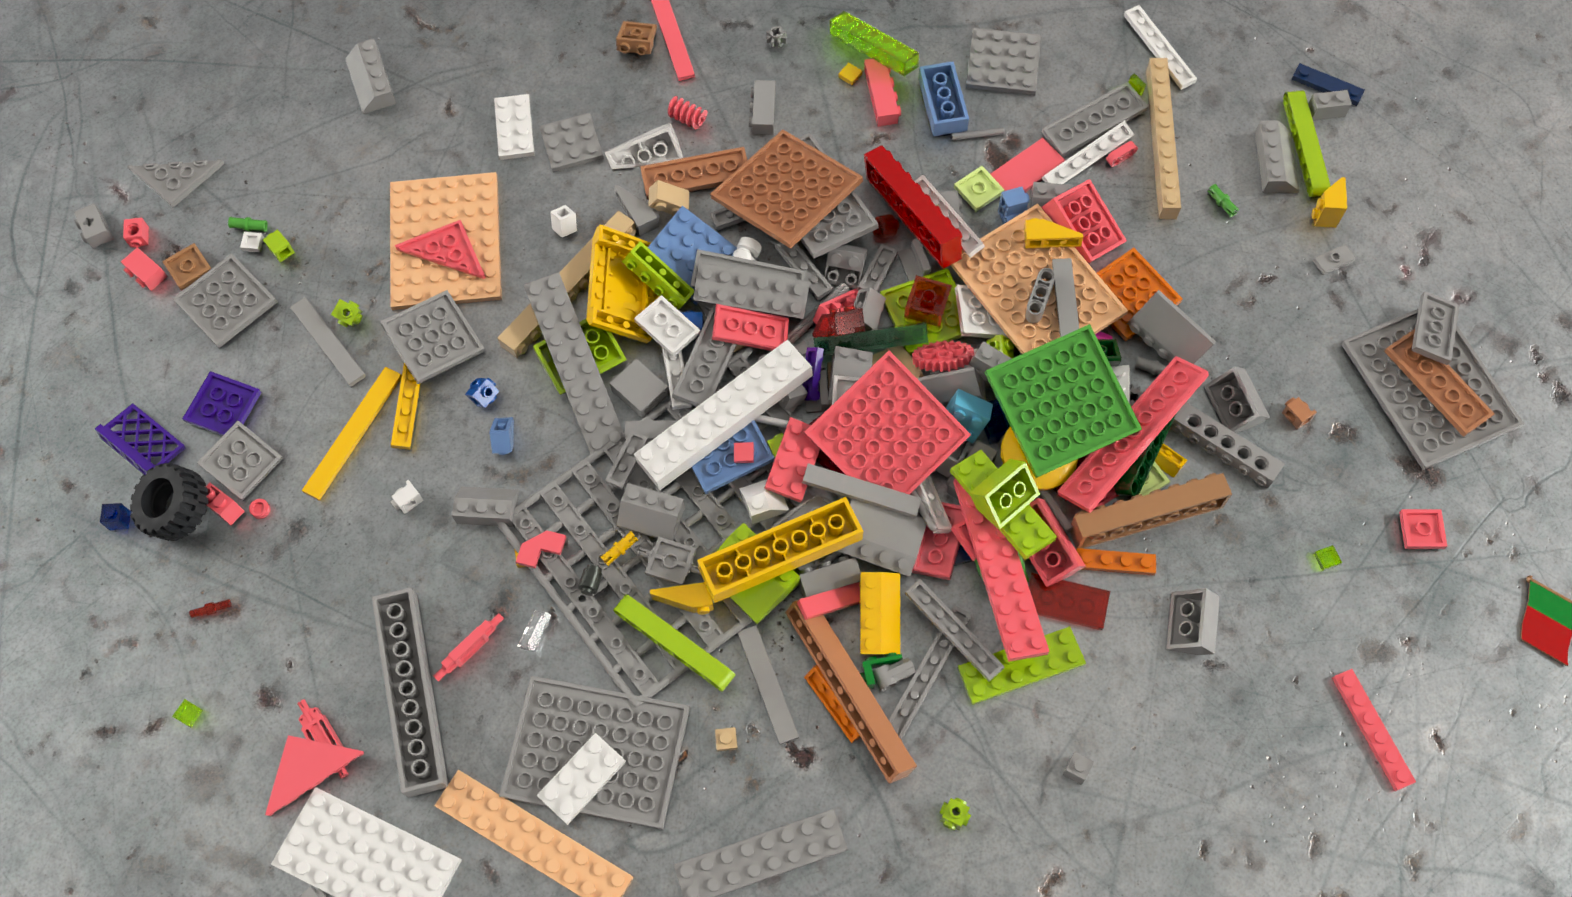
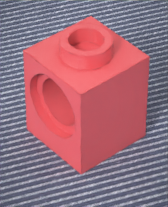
(136, 232)

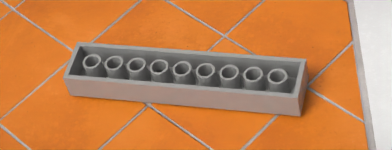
(409, 693)

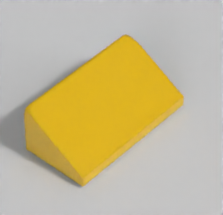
(1169, 460)

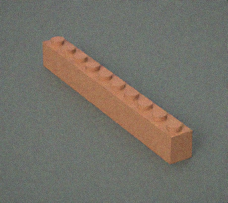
(853, 695)

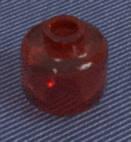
(887, 225)

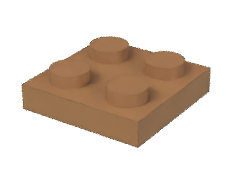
(187, 266)

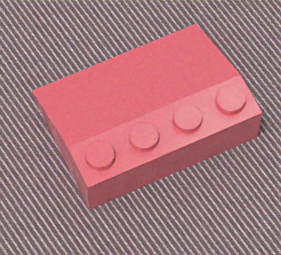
(1087, 214)

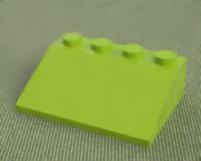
(601, 344)
(764, 597)

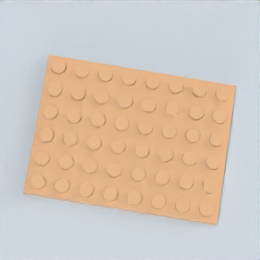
(433, 203)
(1005, 276)

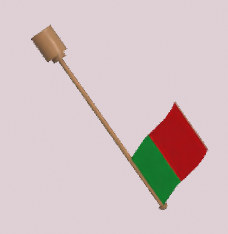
(1547, 621)

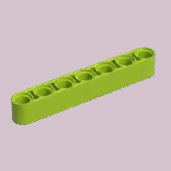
(1306, 143)
(674, 642)

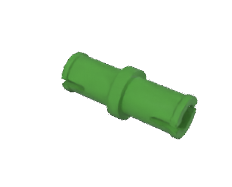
(1223, 200)
(247, 224)

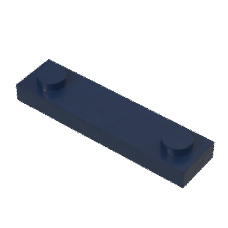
(1326, 83)

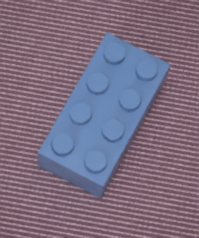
(943, 98)

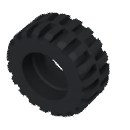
(152, 495)

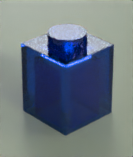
(115, 516)

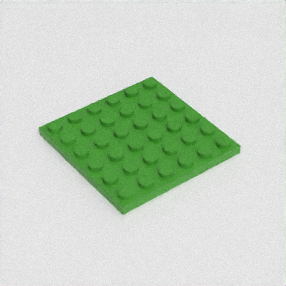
(1062, 400)

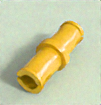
(619, 548)

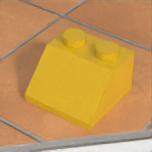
(1331, 205)

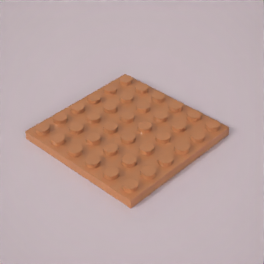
(786, 188)

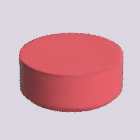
(259, 508)

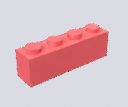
(882, 93)

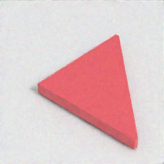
(446, 247)
(304, 766)

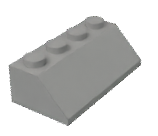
(369, 77)
(1276, 158)

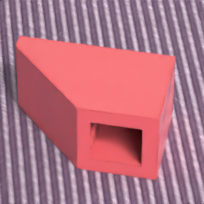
(223, 505)

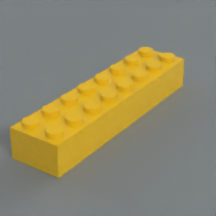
(780, 549)

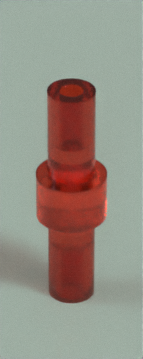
(210, 608)

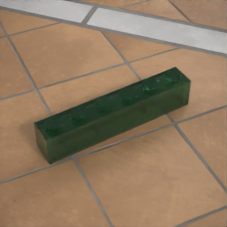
(876, 338)

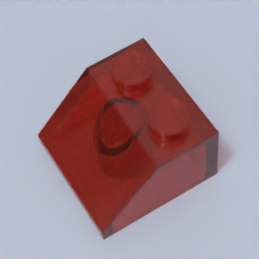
(840, 322)

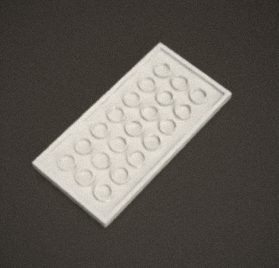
(360, 854)

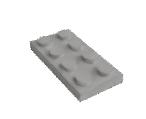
(1435, 328)

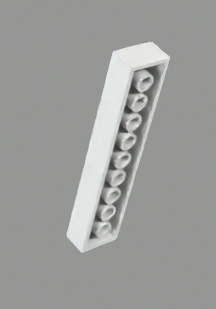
(723, 414)

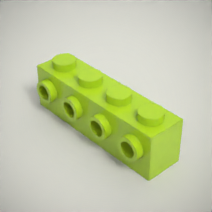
(658, 275)

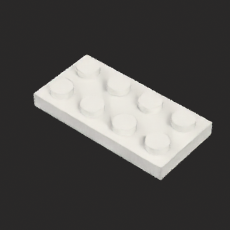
(514, 127)
(581, 778)

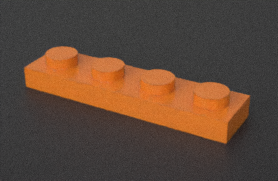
(1118, 561)
(826, 695)

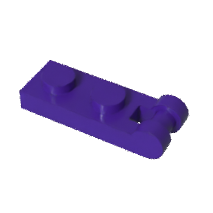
(814, 357)

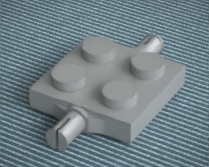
(670, 561)

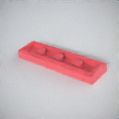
(829, 601)

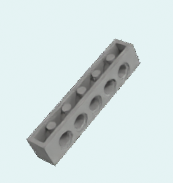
(1235, 443)

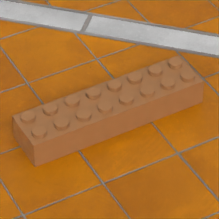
(1150, 511)

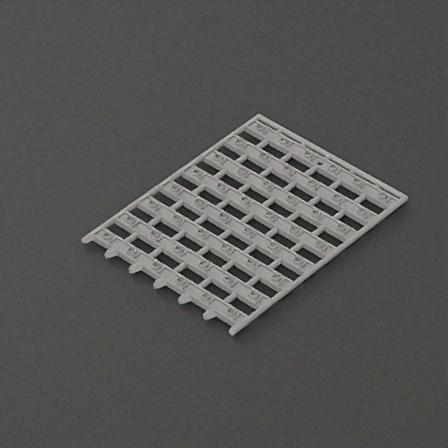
(615, 575)

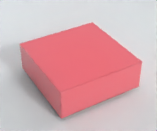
(744, 452)

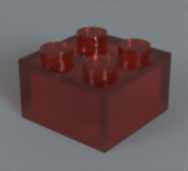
(928, 301)

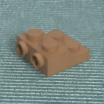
(636, 37)

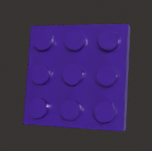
(221, 404)

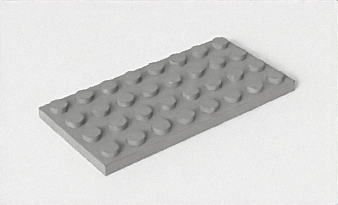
(843, 224)

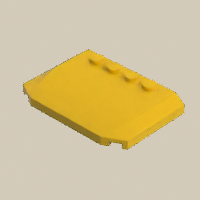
(614, 290)

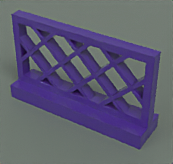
(125, 449)

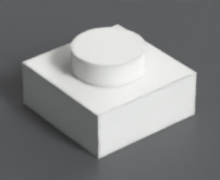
(252, 242)

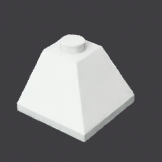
(762, 503)

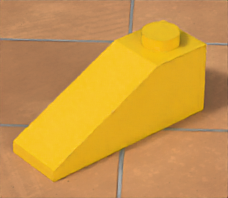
(1046, 234)
(688, 597)

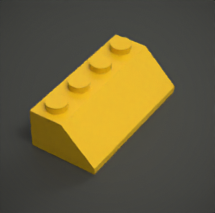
(879, 613)

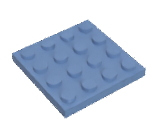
(680, 240)
(719, 466)

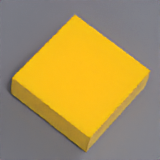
(850, 74)

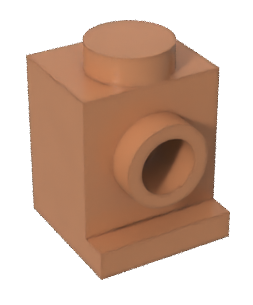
(1298, 412)

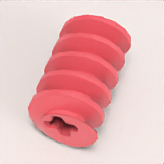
(685, 113)

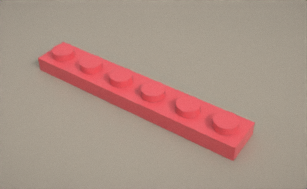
(1373, 730)

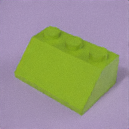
(1005, 492)

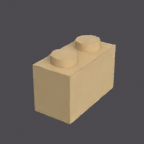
(667, 197)

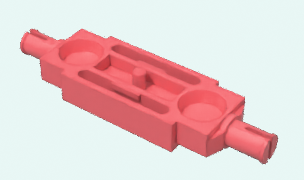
(468, 647)
(312, 721)

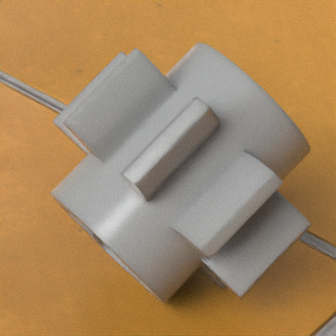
(776, 37)

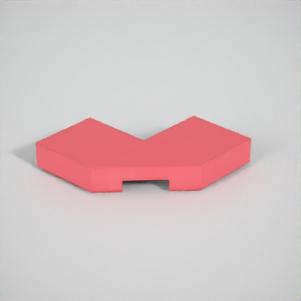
(531, 549)

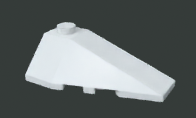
(647, 149)

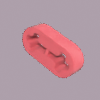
(1121, 154)

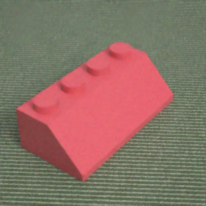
(1058, 558)

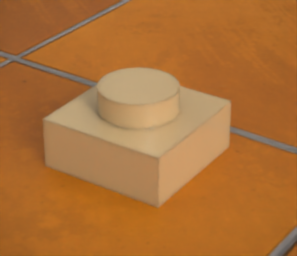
(726, 739)

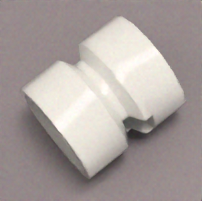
(748, 249)

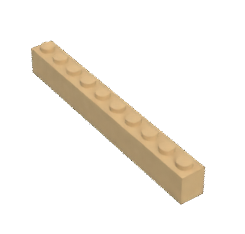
(1163, 139)
(575, 278)

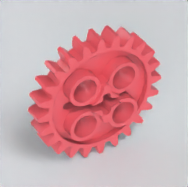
(942, 356)

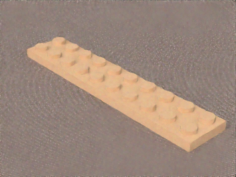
(531, 839)

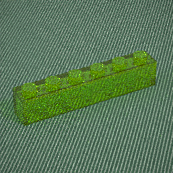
(874, 43)

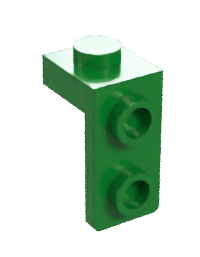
(872, 662)

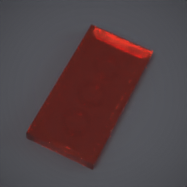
(1070, 602)

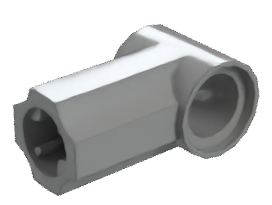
(888, 676)

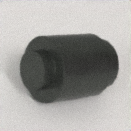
(590, 580)

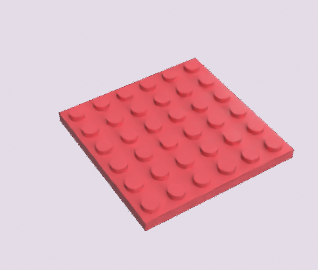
(888, 429)

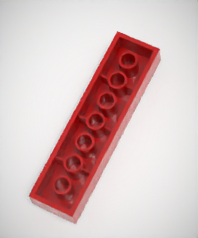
(913, 206)

